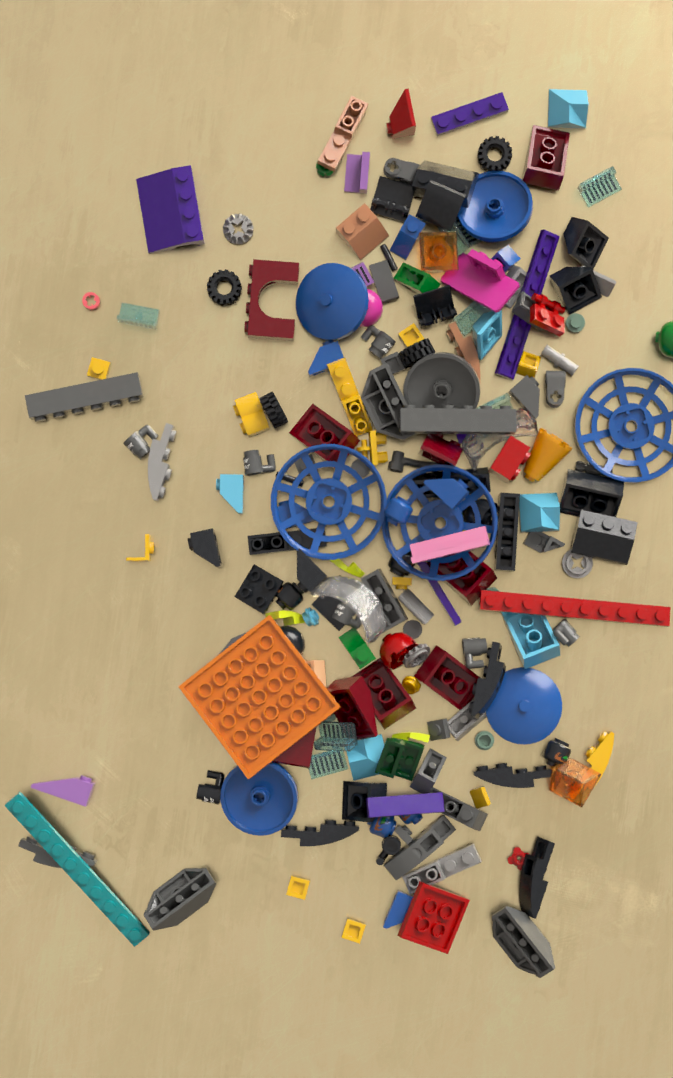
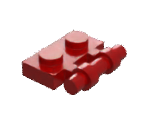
(547, 319)

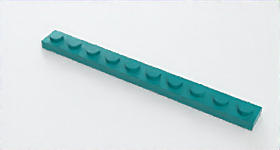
(77, 869)

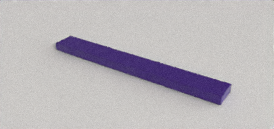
(533, 284)

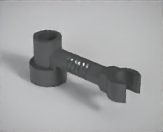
(398, 462)

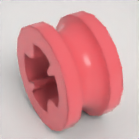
(85, 302)

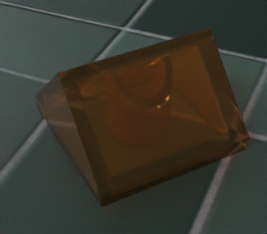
(438, 251)
(573, 781)

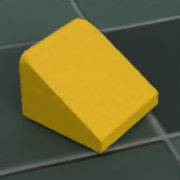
(528, 364)
(480, 797)

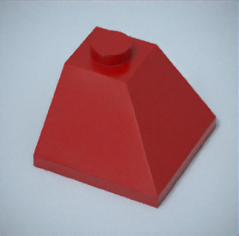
(402, 118)

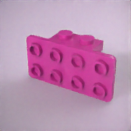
(481, 280)

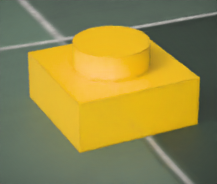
(410, 335)
(98, 369)
(401, 582)
(298, 887)
(353, 931)

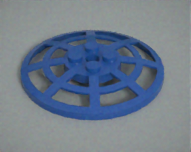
(617, 423)
(433, 510)
(322, 513)

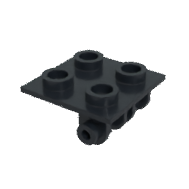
(392, 199)
(434, 305)
(259, 589)

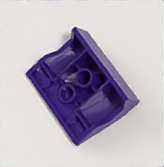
(170, 209)

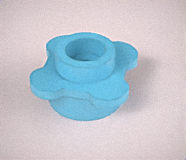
(310, 617)

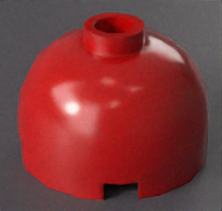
(394, 649)

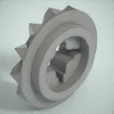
(239, 237)
(567, 564)
(416, 656)

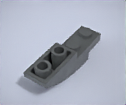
(420, 848)
(44, 858)

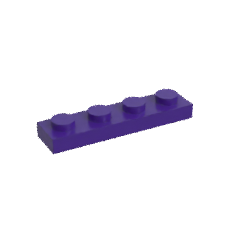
(469, 114)

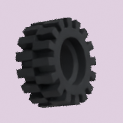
(494, 143)
(224, 276)
(415, 352)
(273, 410)

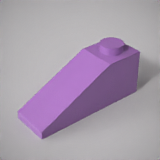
(71, 789)

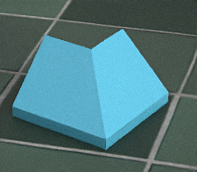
(567, 108)
(487, 332)
(539, 512)
(365, 757)

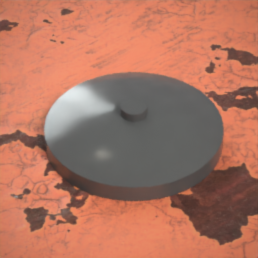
(441, 381)

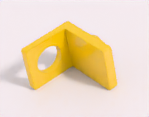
(149, 549)

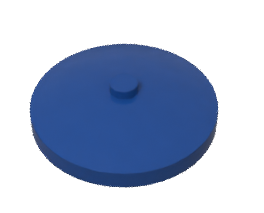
(498, 207)
(332, 301)
(525, 706)
(259, 803)

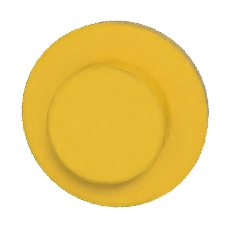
(411, 684)

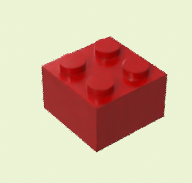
(509, 458)

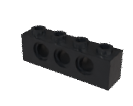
(481, 473)
(507, 532)

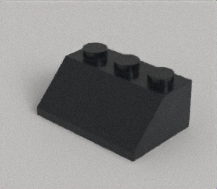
(452, 177)
(590, 493)
(604, 537)

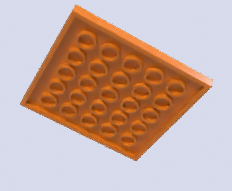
(259, 697)

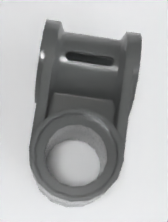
(403, 170)
(555, 384)

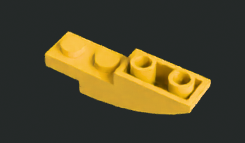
(349, 397)
(600, 755)

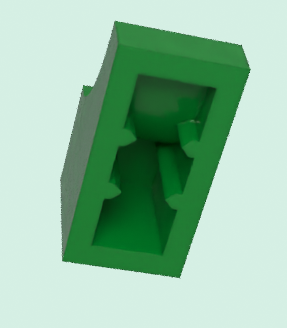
(416, 279)
(357, 648)

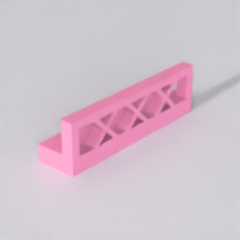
(449, 544)

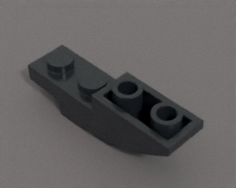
(276, 543)
(487, 689)
(504, 775)
(328, 833)
(532, 885)

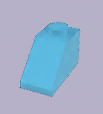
(232, 490)

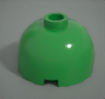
(665, 339)

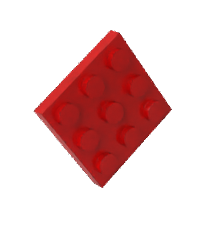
(433, 917)

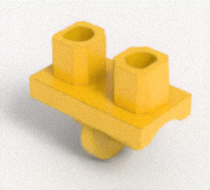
(374, 440)

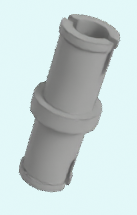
(559, 360)

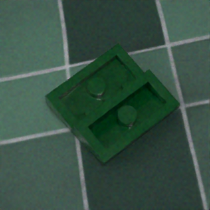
(399, 758)

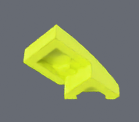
(353, 569)
(288, 617)
(406, 735)

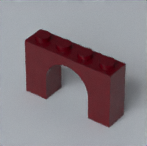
(265, 274)

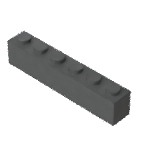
(84, 396)
(457, 421)

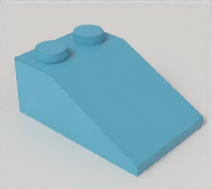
(531, 638)

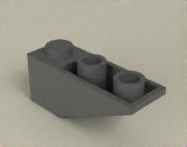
(462, 811)

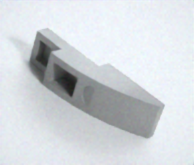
(157, 469)
(442, 867)

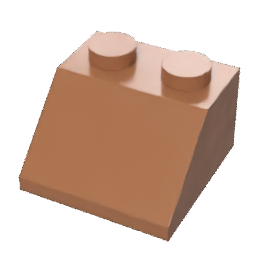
(362, 231)

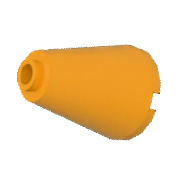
(545, 455)

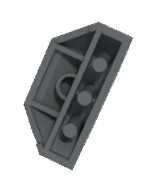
(383, 401)
(179, 898)
(522, 941)

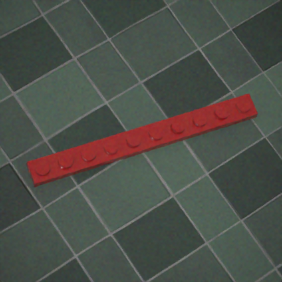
(574, 608)

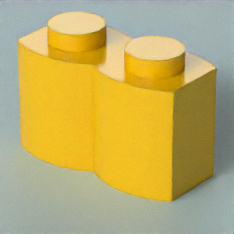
(252, 414)

